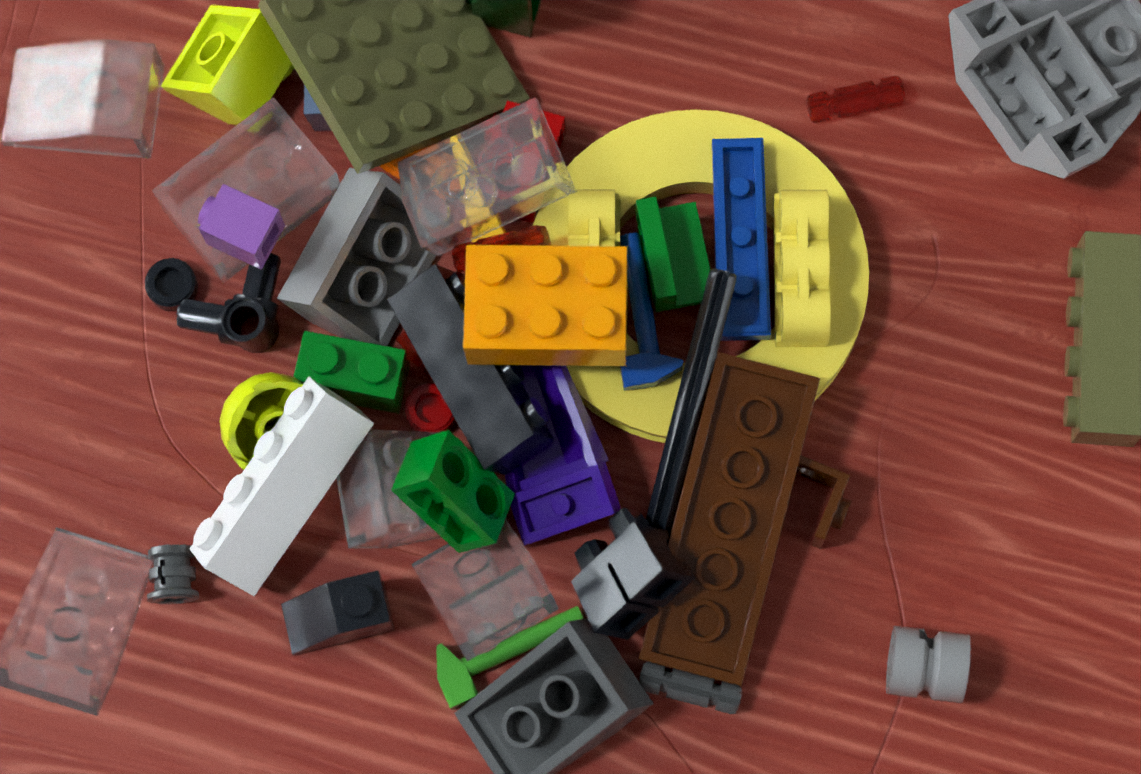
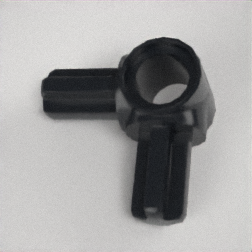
(229, 318)

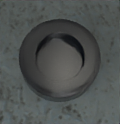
(170, 283)

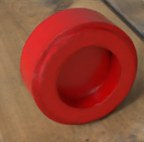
(428, 410)

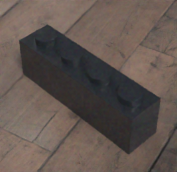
(486, 400)

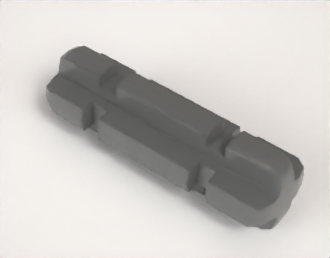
(690, 688)

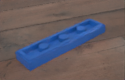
(742, 234)

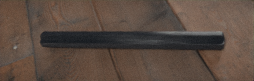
(690, 399)

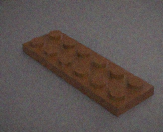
(732, 516)

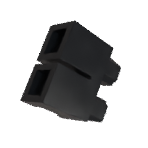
(629, 577)

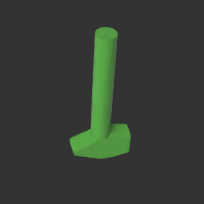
(455, 674)

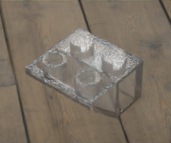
(369, 508)

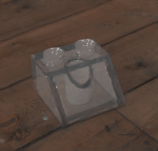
(486, 591)

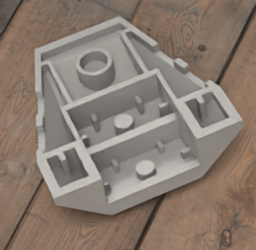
(1051, 76)

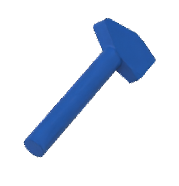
(648, 366)

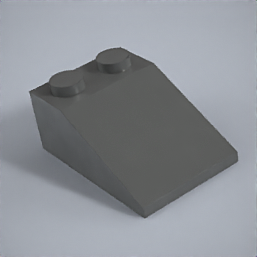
(554, 703)

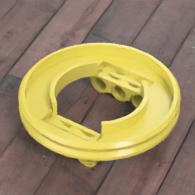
(817, 246)

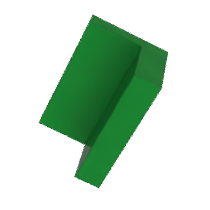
(673, 253)

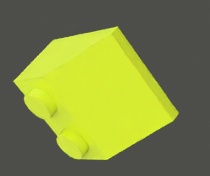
(229, 64)

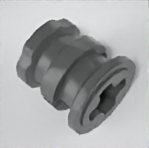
(172, 575)

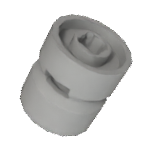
(928, 664)

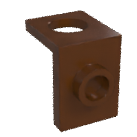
(837, 505)

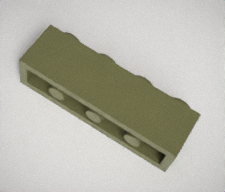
(1106, 340)

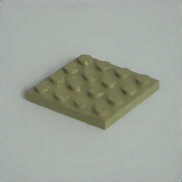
(394, 70)

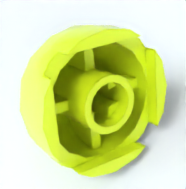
(253, 411)

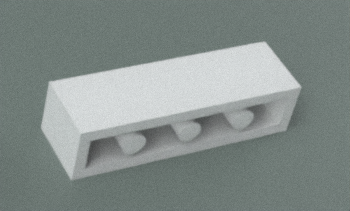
(280, 486)

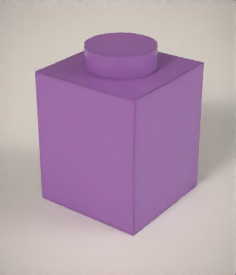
(240, 225)

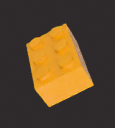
(545, 305)

